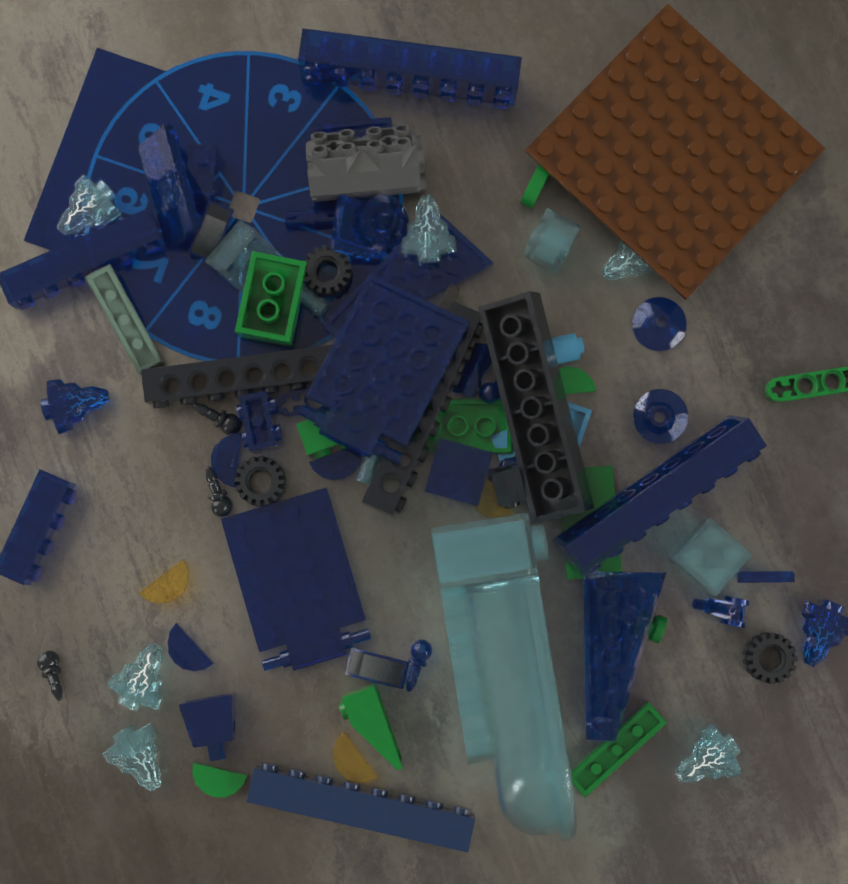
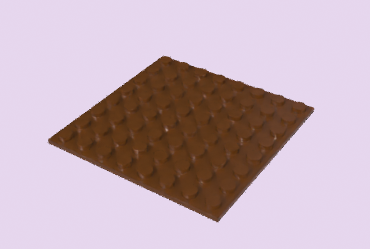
(675, 151)

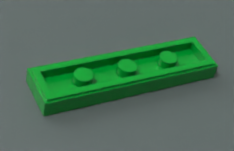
(611, 755)

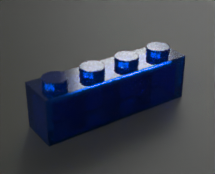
(35, 527)

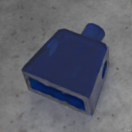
(211, 722)

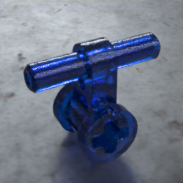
(730, 610)

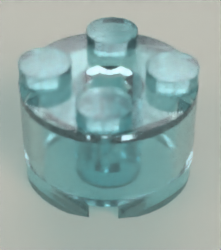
(552, 240)

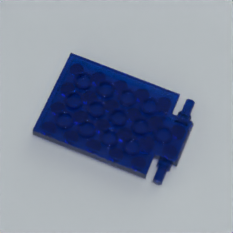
(383, 369)
(296, 580)

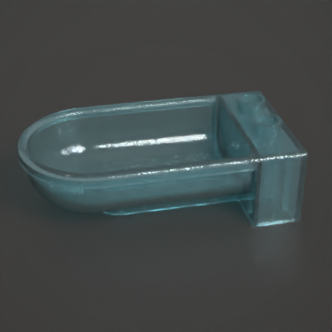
(506, 667)

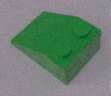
(271, 299)
(370, 720)

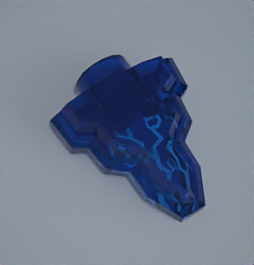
(71, 403)
(823, 628)

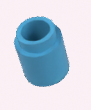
(568, 348)

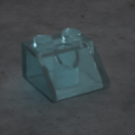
(234, 252)

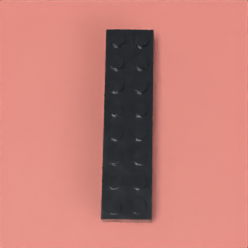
(536, 407)

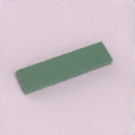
(124, 318)

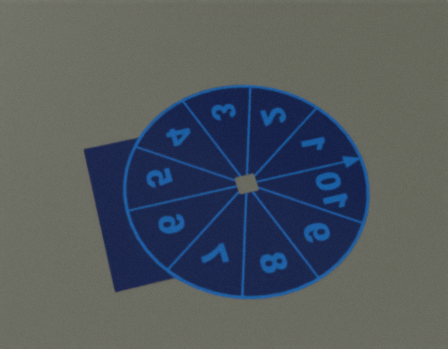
(261, 122)

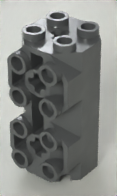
(378, 163)

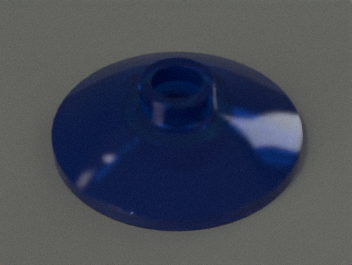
(647, 330)
(672, 409)

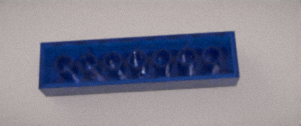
(409, 68)
(659, 494)

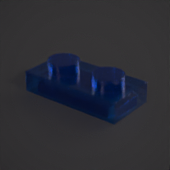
(473, 371)

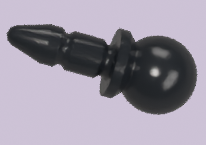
(228, 423)
(220, 504)
(48, 663)

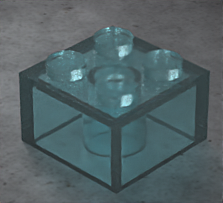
(710, 557)

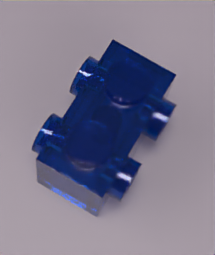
(260, 429)

